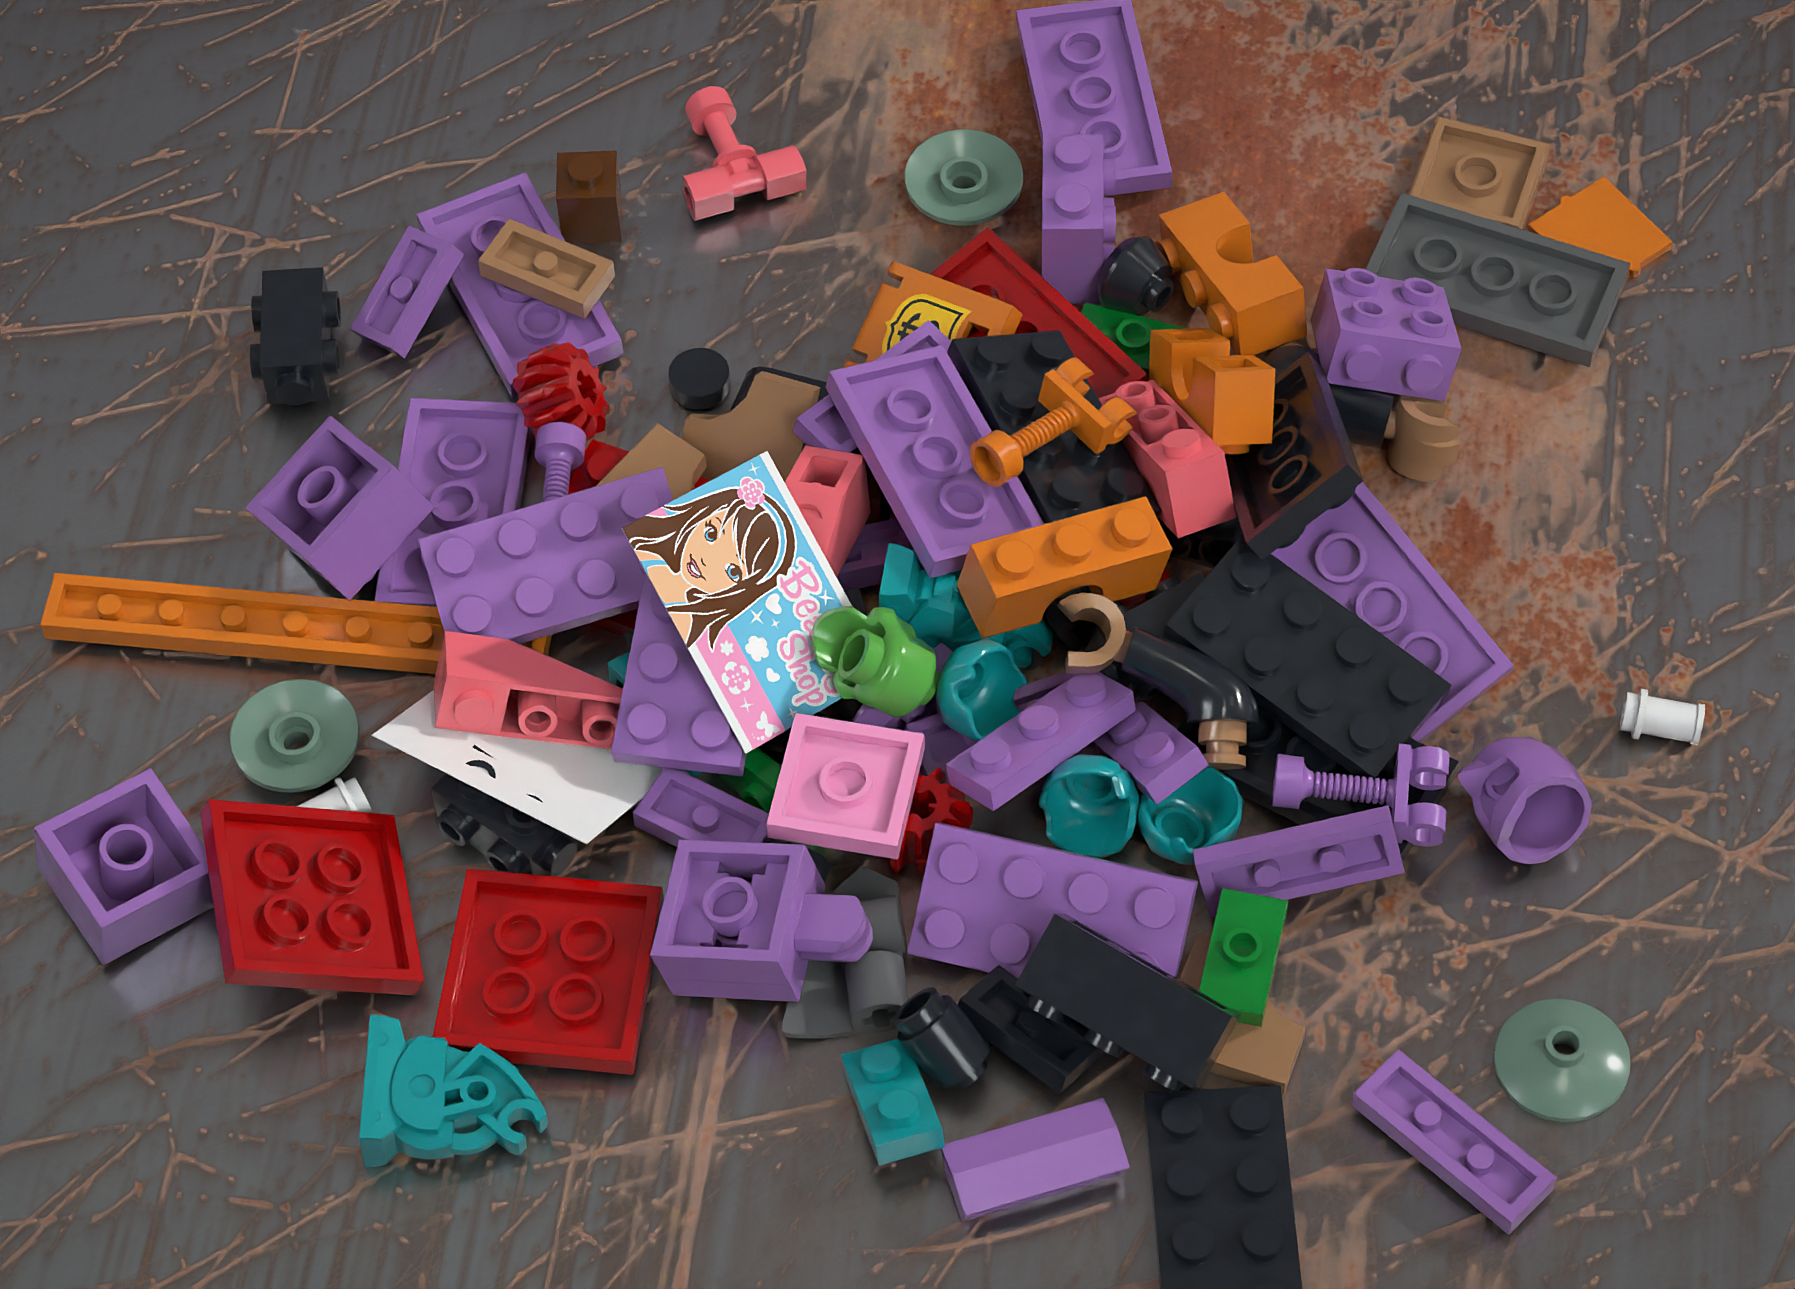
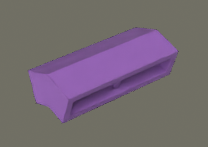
(1034, 1159)

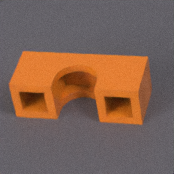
(1213, 260)
(1220, 392)
(1019, 574)

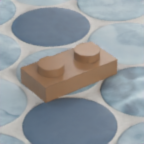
(546, 268)

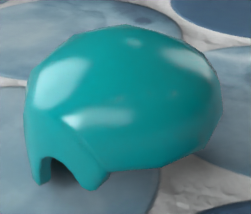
(978, 688)
(1089, 805)
(1192, 817)

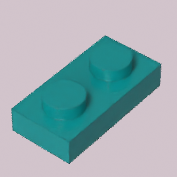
(892, 1101)

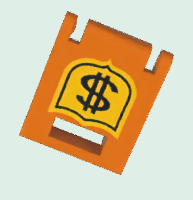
(924, 298)

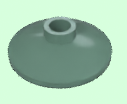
(958, 161)
(291, 715)
(1558, 1084)

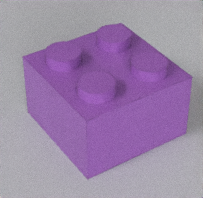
(340, 507)
(125, 865)

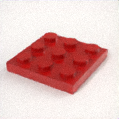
(310, 898)
(550, 969)

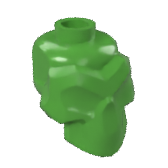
(875, 659)

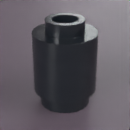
(941, 1039)

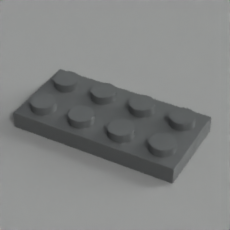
(1504, 277)

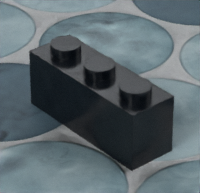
(1126, 1003)

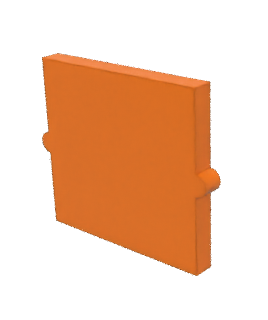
(1604, 223)

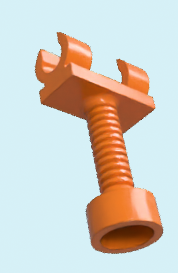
(1000, 456)

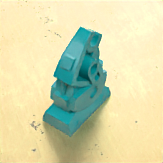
(939, 612)
(439, 1099)

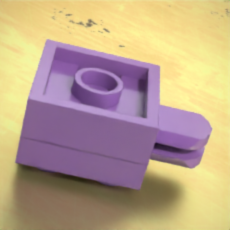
(749, 921)

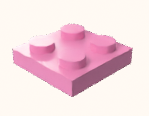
(846, 786)

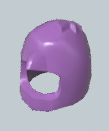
(1527, 798)

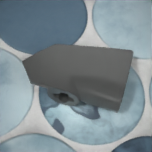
(862, 994)

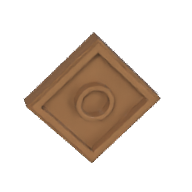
(1480, 171)

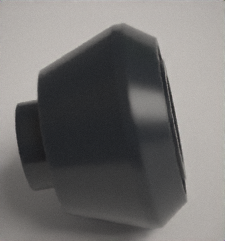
(1135, 278)

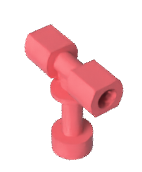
(737, 167)

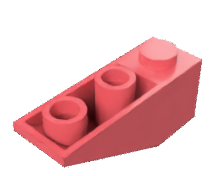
(1176, 460)
(832, 498)
(520, 694)

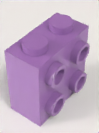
(1076, 214)
(1385, 334)

